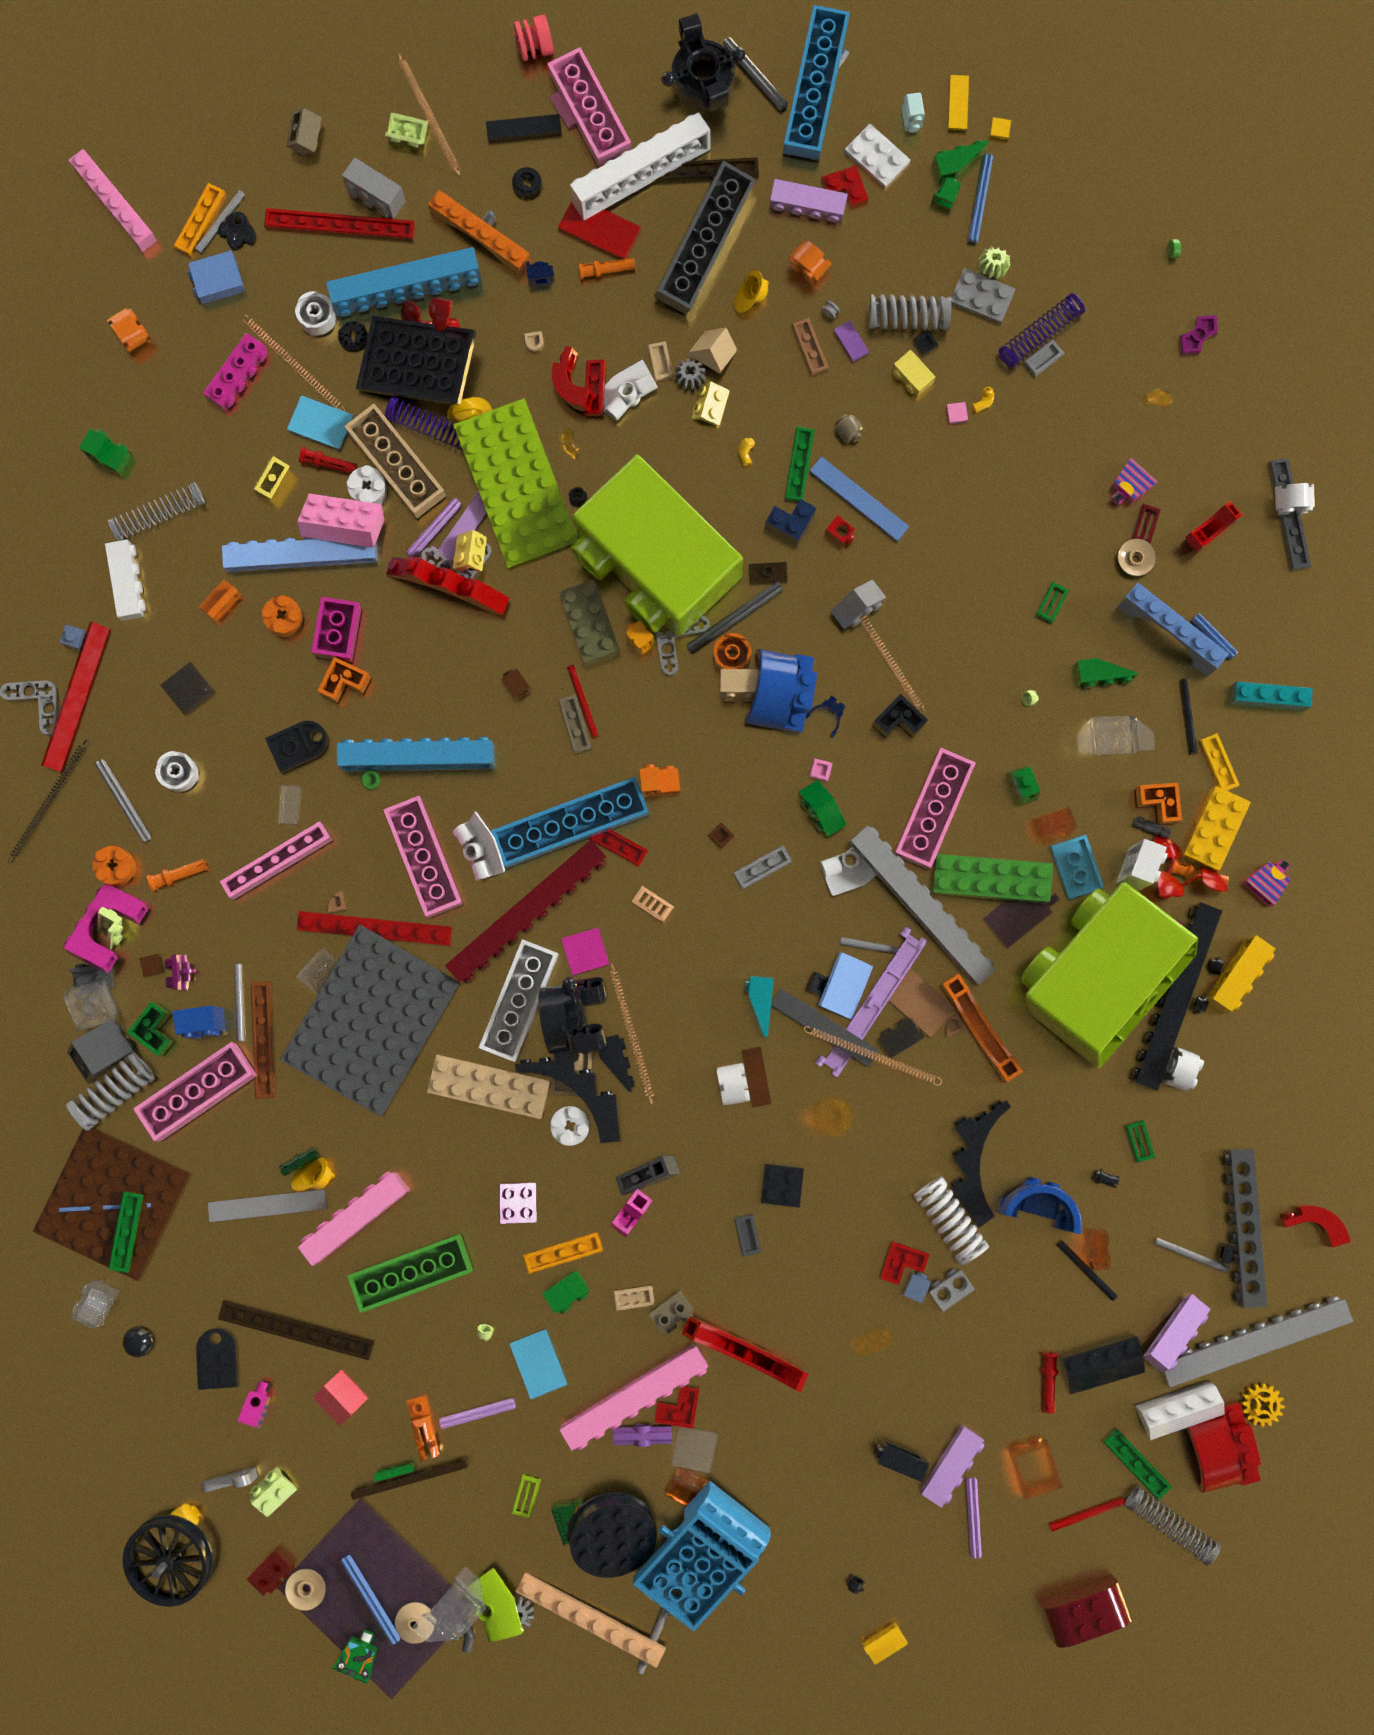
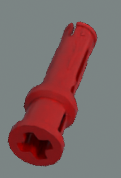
(316, 458)
(1050, 1372)

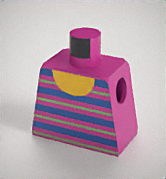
(1132, 483)
(1269, 882)
(250, 1413)

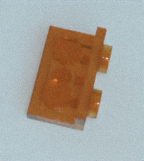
(684, 1486)

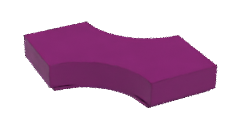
(1192, 342)

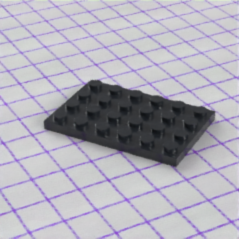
(416, 360)

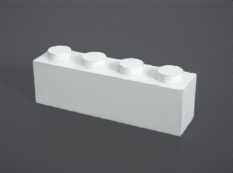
(124, 580)

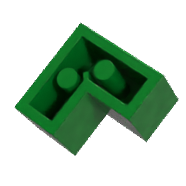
(102, 451)
(822, 807)
(147, 1029)
(565, 1292)

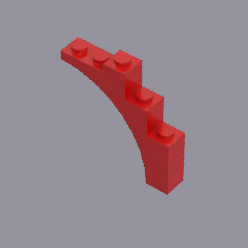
(448, 581)
(745, 1352)

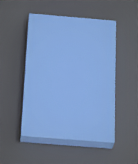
(845, 985)

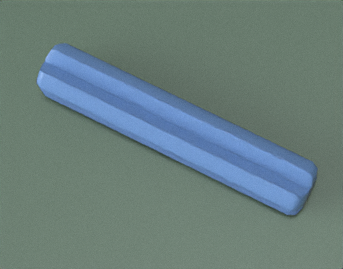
(1214, 635)

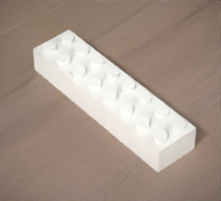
(640, 166)

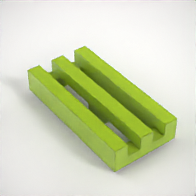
(530, 1479)

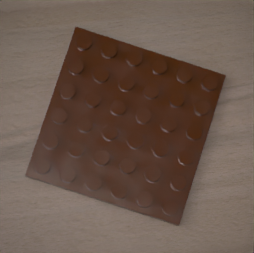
(96, 1177)

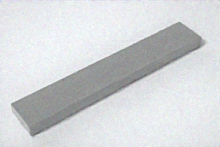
(267, 1205)

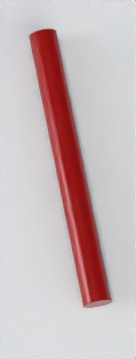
(582, 701)
(1087, 1514)

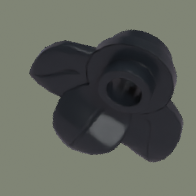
(237, 233)

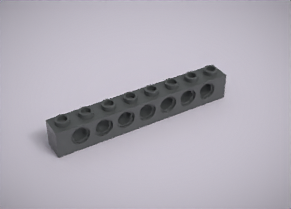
(1257, 1296)

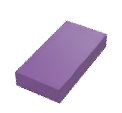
(851, 341)

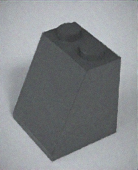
(99, 1050)

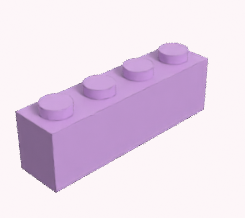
(808, 200)
(1176, 1333)
(952, 1466)

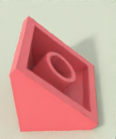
(340, 1397)

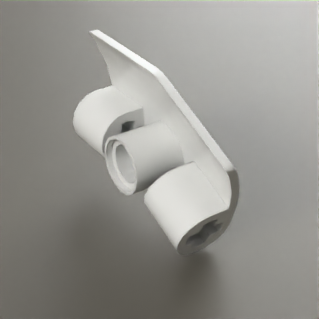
(627, 388)
(479, 847)
(844, 877)

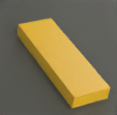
(958, 103)
(1219, 762)

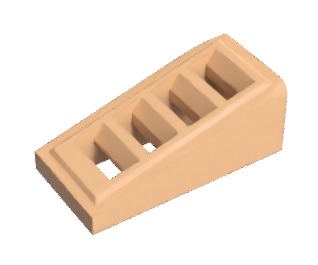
(666, 912)

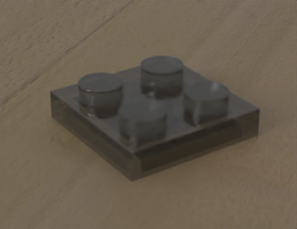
(187, 688)

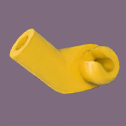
(986, 400)
(743, 450)

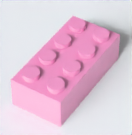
(341, 520)

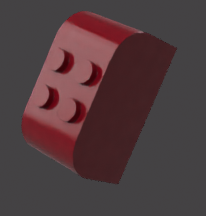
(1085, 1612)

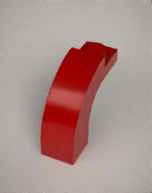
(576, 396)
(1213, 526)
(1330, 1224)

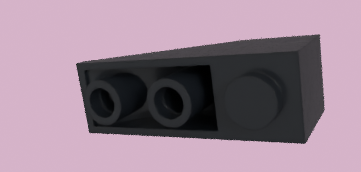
(616, 1062)

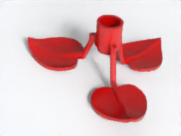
(438, 310)
(1170, 887)

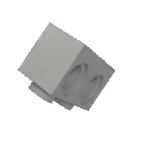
(953, 1294)

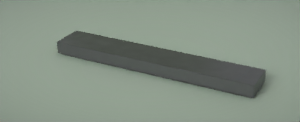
(1291, 523)
(809, 1017)

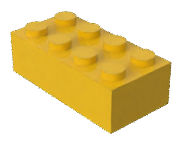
(1215, 829)
(1240, 974)

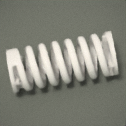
(973, 1249)

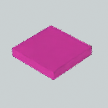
(585, 951)

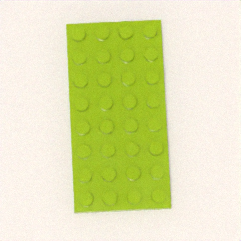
(516, 483)

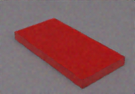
(601, 230)

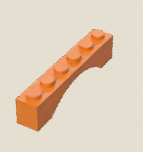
(499, 245)
(990, 1043)

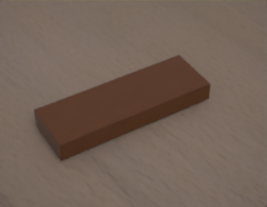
(756, 1077)

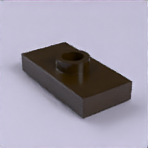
(768, 572)

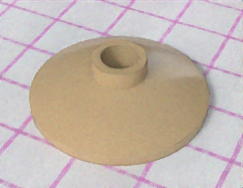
(1140, 549)
(305, 1599)
(407, 1614)

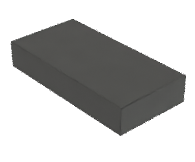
(747, 1235)

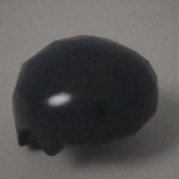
(137, 1341)

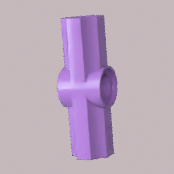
(642, 1435)

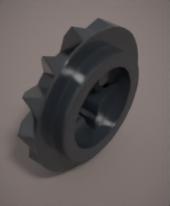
(528, 174)
(360, 339)

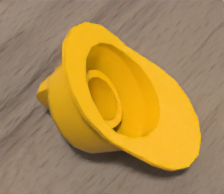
(751, 291)
(467, 409)
(313, 1175)

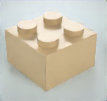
(738, 684)

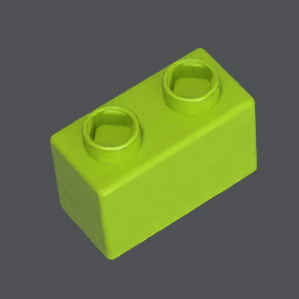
(655, 548)
(1108, 971)

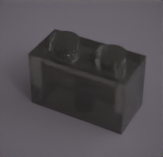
(901, 1037)

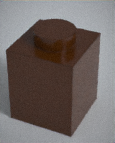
(515, 683)

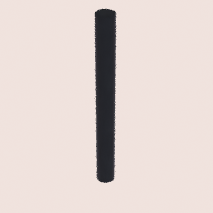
(1188, 716)
(1087, 1270)

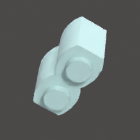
(913, 112)

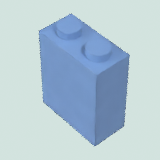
(215, 277)

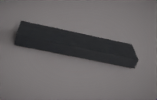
(523, 127)

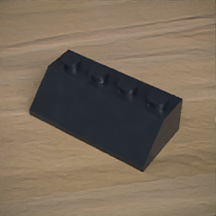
(1102, 1363)

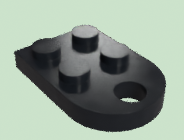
(295, 745)
(217, 1362)

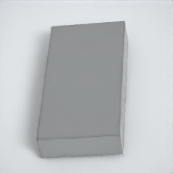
(1043, 358)

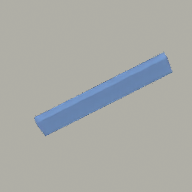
(859, 499)

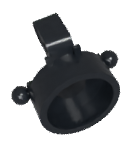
(698, 92)
(564, 1017)

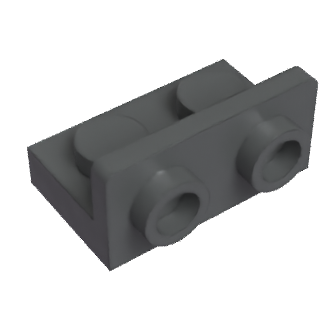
(84, 974)

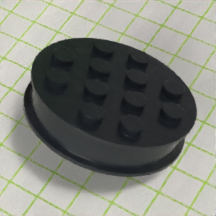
(611, 1535)

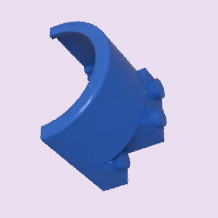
(782, 691)
(1043, 1201)

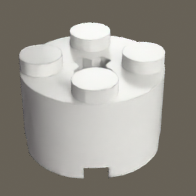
(319, 323)
(365, 477)
(1295, 498)
(166, 771)
(1182, 1069)
(733, 1084)
(560, 1120)

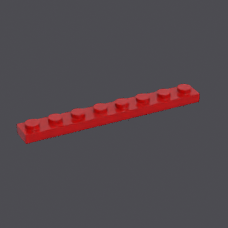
(385, 928)

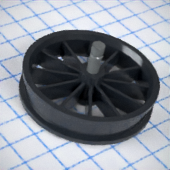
(167, 1560)

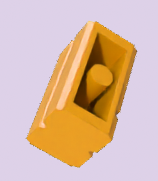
(639, 637)

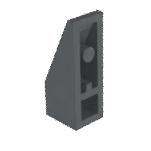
(648, 1174)

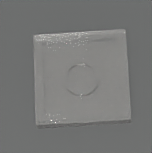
(694, 1449)

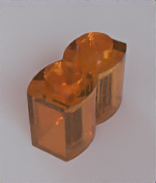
(1054, 824)
(1098, 1253)

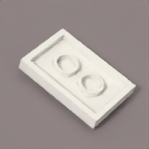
(877, 156)

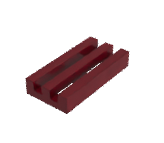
(1139, 520)

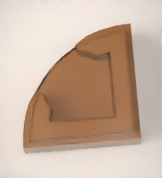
(336, 903)
(954, 1025)

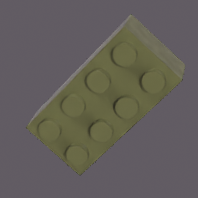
(589, 623)

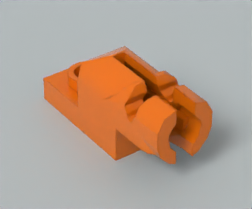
(422, 1426)

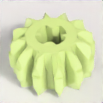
(994, 262)

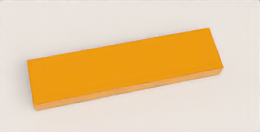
(199, 219)
(562, 1253)

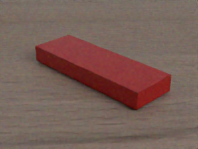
(596, 383)
(620, 846)

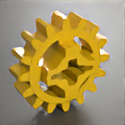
(1268, 1400)

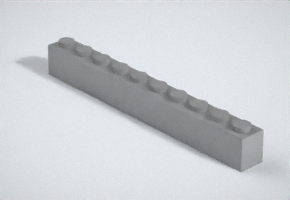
(922, 905)
(1259, 1340)

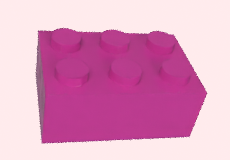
(336, 629)

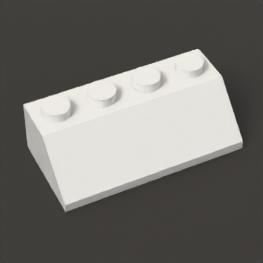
(1180, 1409)

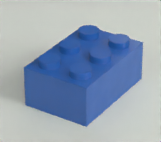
(199, 1021)

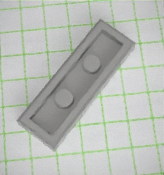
(762, 867)

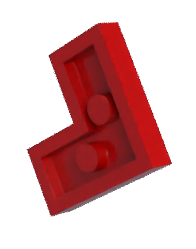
(848, 181)
(898, 1258)
(681, 1414)

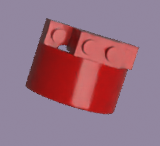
(1226, 1450)

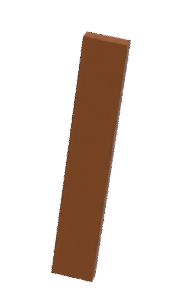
(262, 1039)

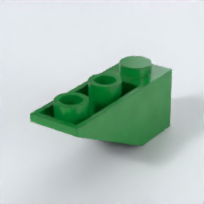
(956, 161)
(1099, 671)

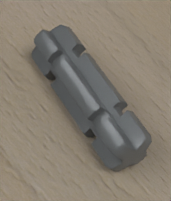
(1152, 827)

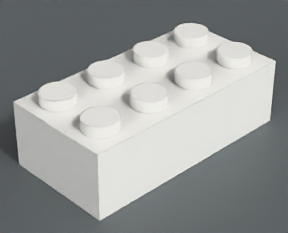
(1142, 864)

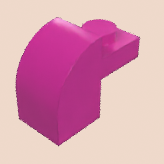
(631, 1213)

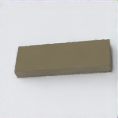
(574, 724)

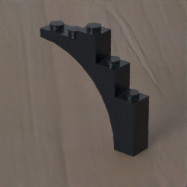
(602, 1107)
(973, 1135)

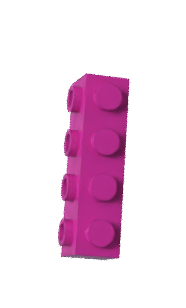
(235, 372)

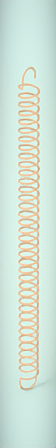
(428, 114)
(298, 365)
(883, 651)
(631, 1035)
(838, 1043)

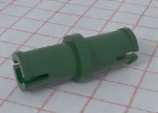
(298, 1161)

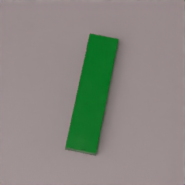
(799, 464)
(126, 1232)
(1137, 1464)

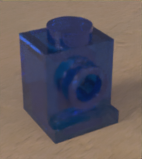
(539, 273)

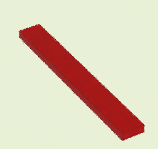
(339, 224)
(75, 696)

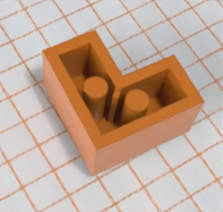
(341, 675)
(659, 782)
(1164, 797)

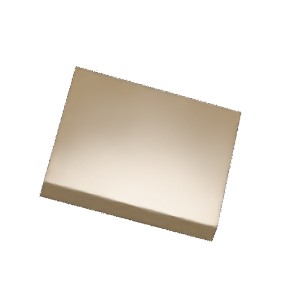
(714, 349)

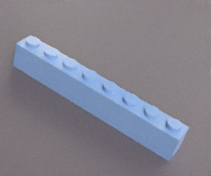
(293, 554)

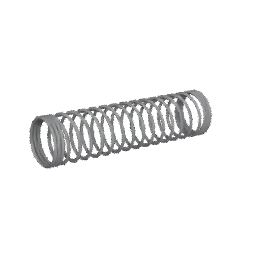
(194, 492)
(1134, 1500)

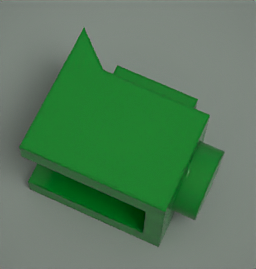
(947, 192)

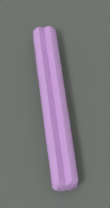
(433, 528)
(477, 1413)
(973, 1518)

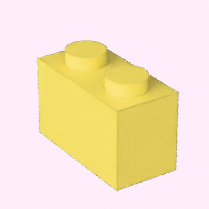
(913, 373)
(271, 477)

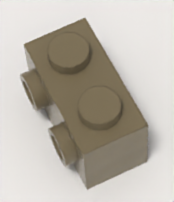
(303, 131)
(671, 1312)

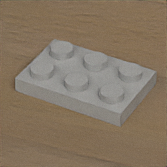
(982, 296)

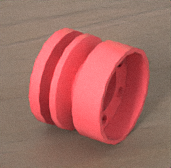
(533, 37)

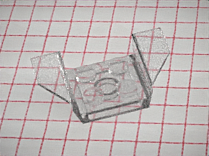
(1115, 736)
(454, 1611)

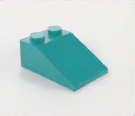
(760, 999)

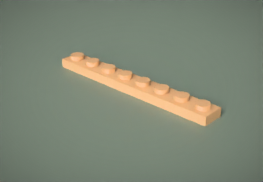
(591, 1619)

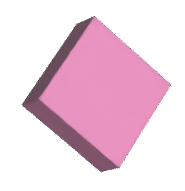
(957, 413)
(820, 770)

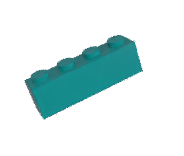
(1271, 696)

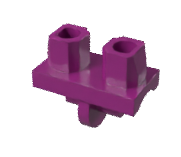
(180, 972)

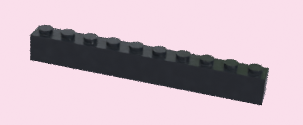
(1175, 1003)

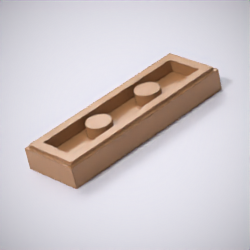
(810, 346)

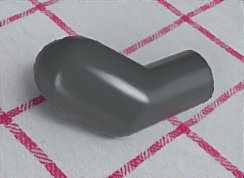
(468, 1641)

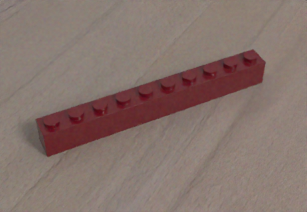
(525, 912)

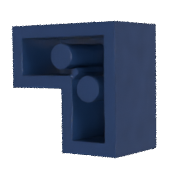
(791, 525)

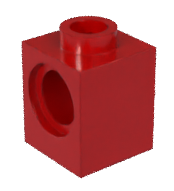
(840, 523)

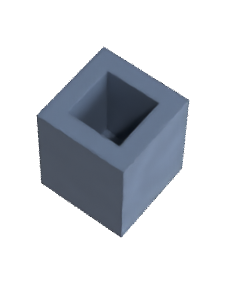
(72, 637)
(917, 1287)

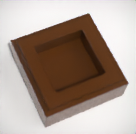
(721, 835)
(151, 965)

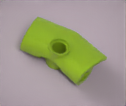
(504, 1617)

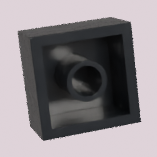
(781, 1185)

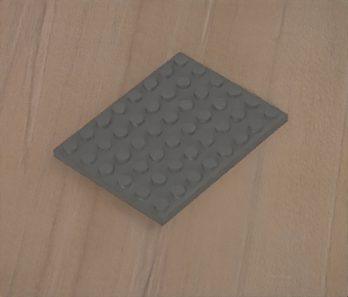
(369, 1020)

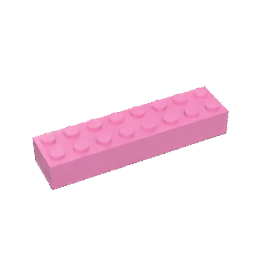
(634, 1396)

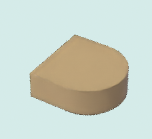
(534, 341)

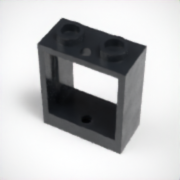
(901, 1460)

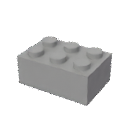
(373, 189)

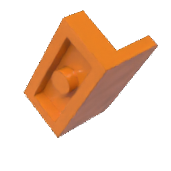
(220, 600)

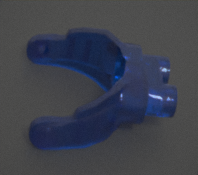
(832, 706)

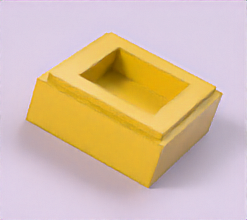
(1000, 128)

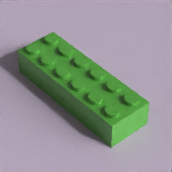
(993, 879)
(410, 1273)

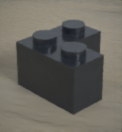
(900, 713)

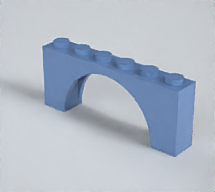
(1204, 652)

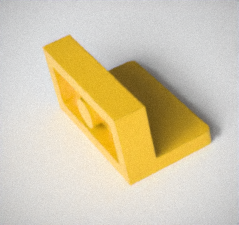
(885, 1643)

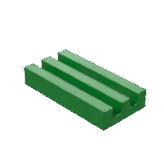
(1045, 616)
(1132, 1143)
(394, 1471)

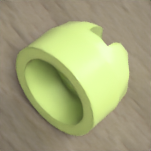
(1030, 694)
(484, 1332)

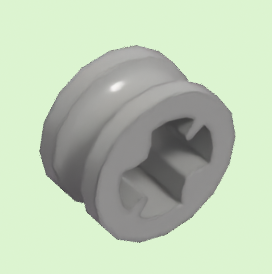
(830, 309)

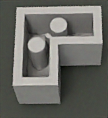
(858, 603)

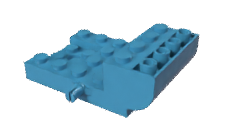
(703, 1556)

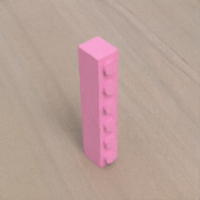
(112, 200)
(276, 860)

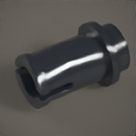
(1105, 1178)

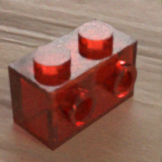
(269, 1572)

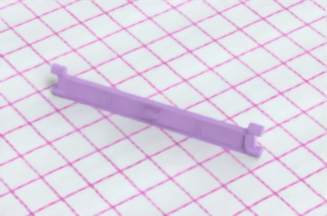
(468, 521)
(877, 998)

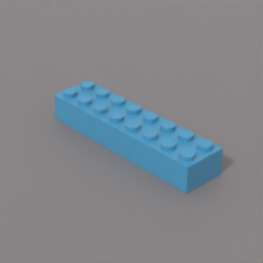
(816, 82)
(404, 282)
(416, 754)
(570, 822)

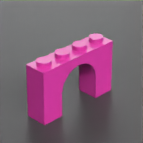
(81, 942)

